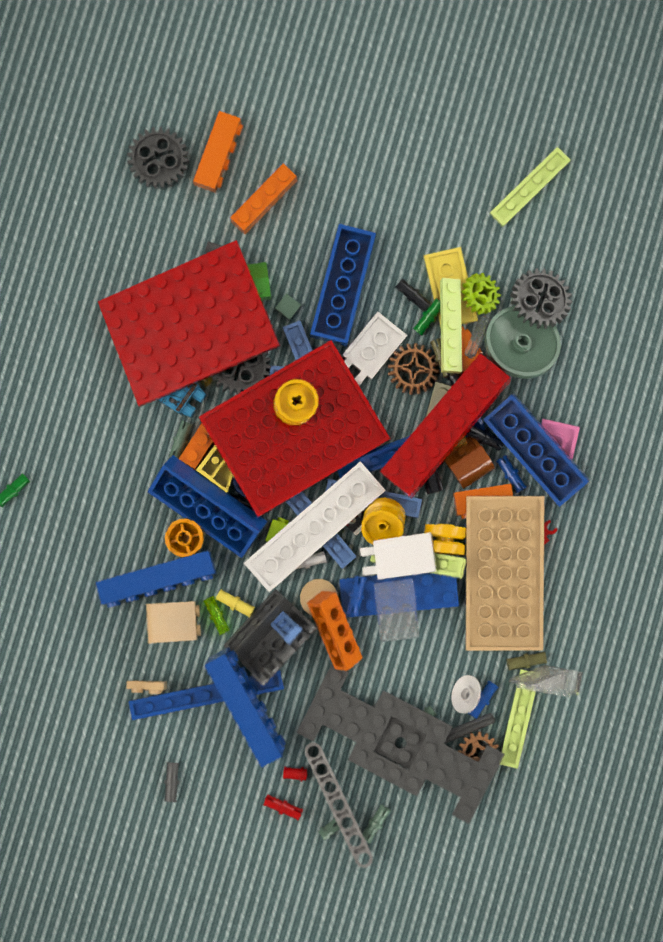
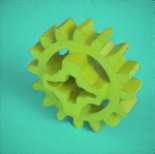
(480, 284)

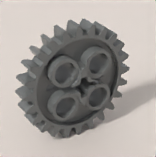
(165, 173)
(524, 291)
(256, 371)

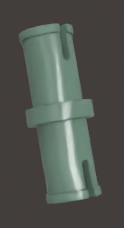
(180, 439)
(375, 823)

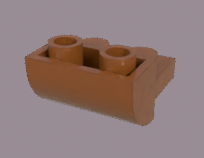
(469, 462)

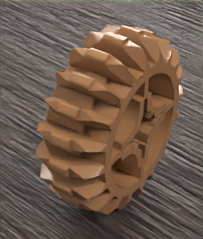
(404, 368)

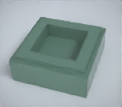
(288, 307)

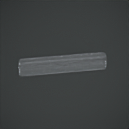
(477, 336)

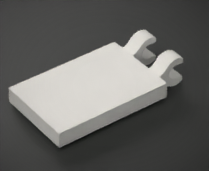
(373, 347)
(401, 556)

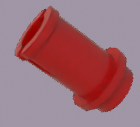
(295, 773)

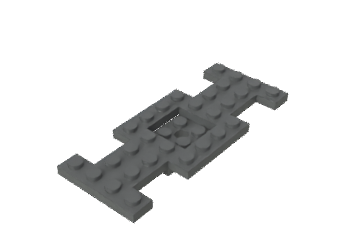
(424, 751)

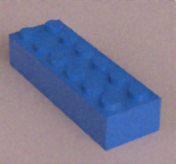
(343, 285)
(536, 450)
(207, 505)
(154, 578)
(430, 591)
(245, 706)

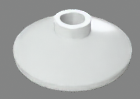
(466, 694)

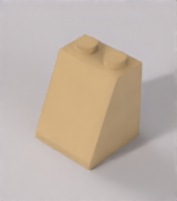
(173, 622)

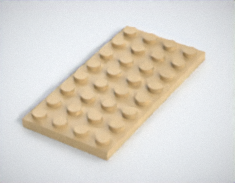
(504, 573)

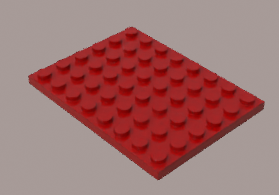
(188, 323)
(282, 459)

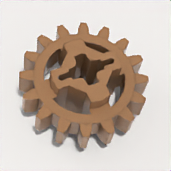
(475, 744)

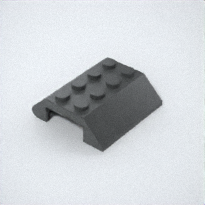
(260, 645)

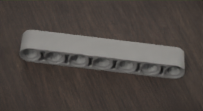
(331, 797)

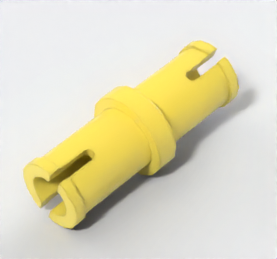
(235, 603)

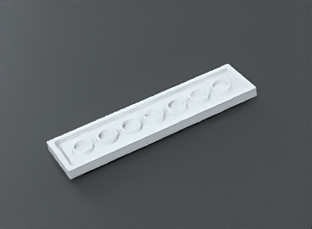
(314, 526)

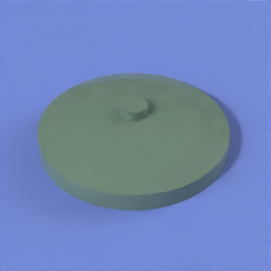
(521, 349)

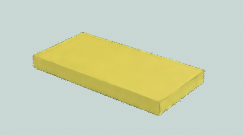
(449, 265)

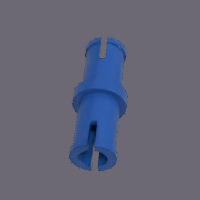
(511, 474)
(356, 596)
(485, 696)

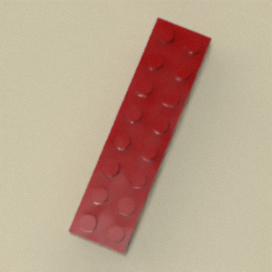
(445, 425)

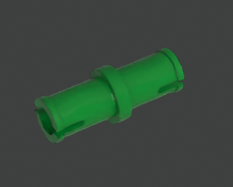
(428, 317)
(13, 489)

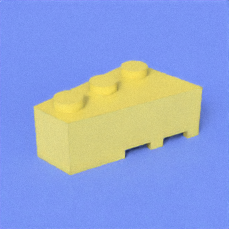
(216, 470)

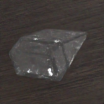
(396, 610)
(550, 680)

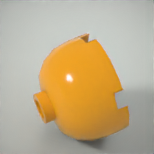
(184, 537)

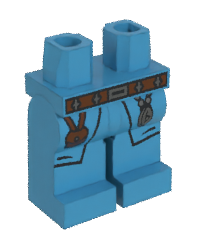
(180, 400)

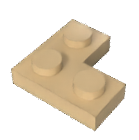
(154, 687)

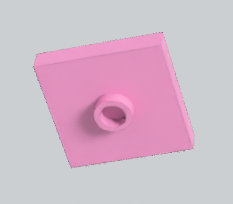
(564, 434)

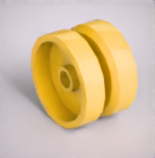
(299, 391)
(383, 520)
(445, 536)

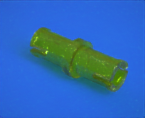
(216, 615)

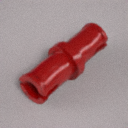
(282, 807)

